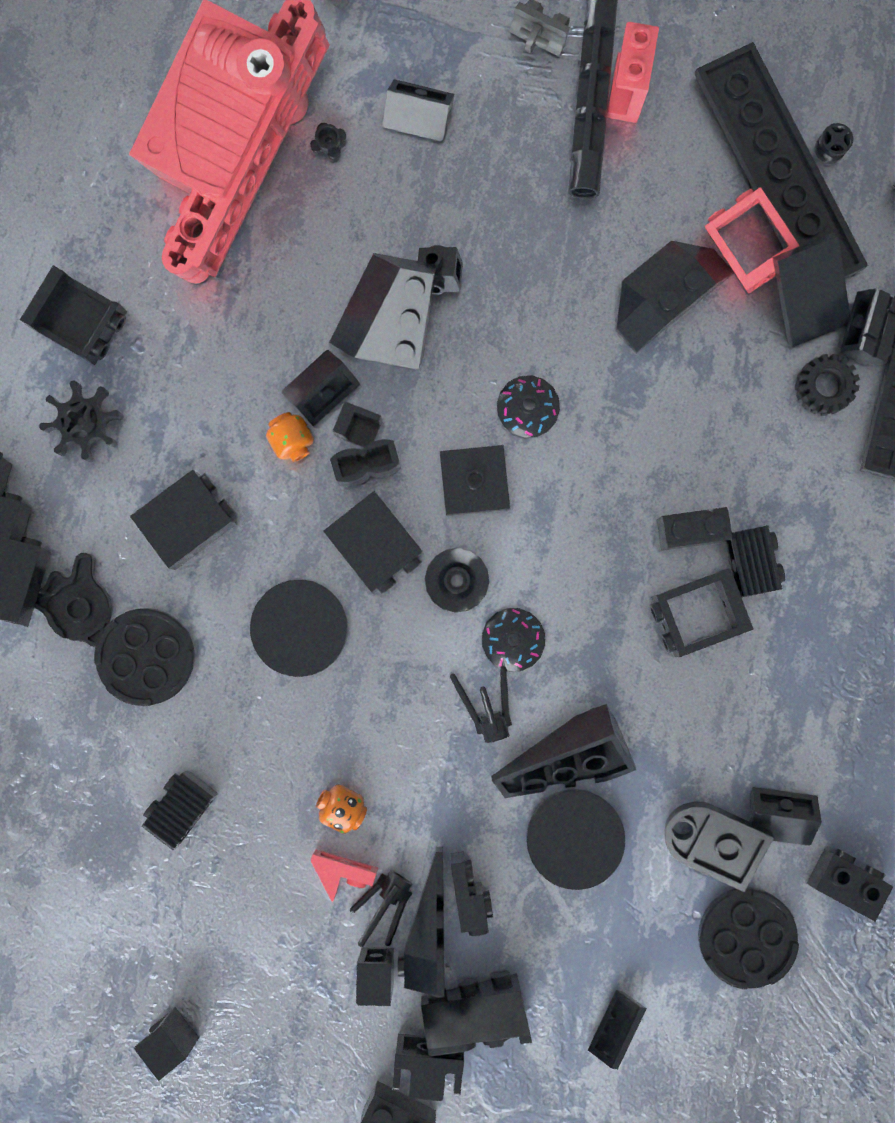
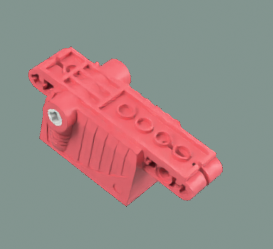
(224, 121)

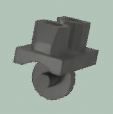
(539, 28)

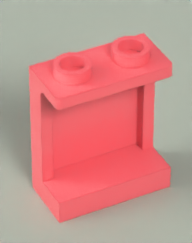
(632, 72)

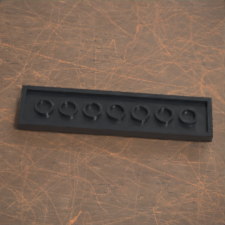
(774, 150)

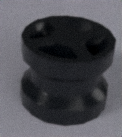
(834, 135)

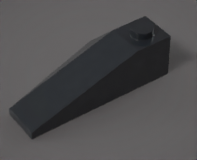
(576, 751)
(424, 950)

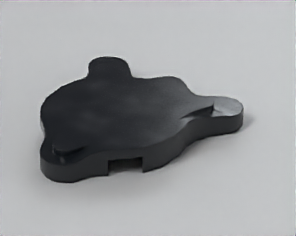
(76, 604)

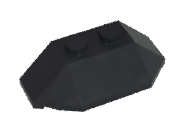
(666, 290)

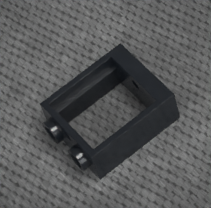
(731, 602)

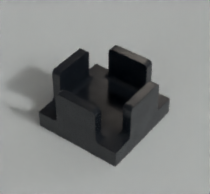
(426, 1071)

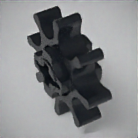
(90, 411)

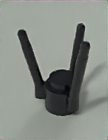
(493, 725)
(394, 889)

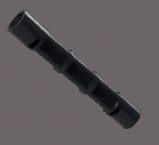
(592, 98)

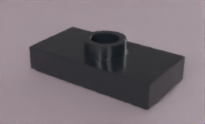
(617, 1029)

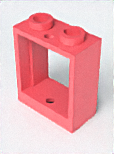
(722, 217)

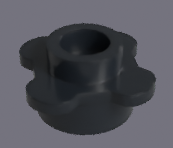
(328, 131)

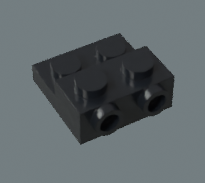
(472, 902)

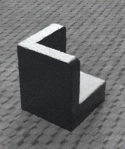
(357, 425)

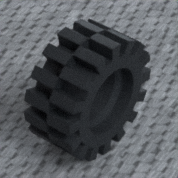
(846, 384)

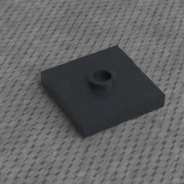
(474, 480)

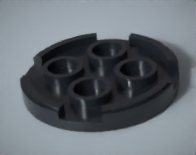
(298, 628)
(144, 656)
(575, 839)
(748, 938)

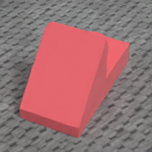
(333, 867)

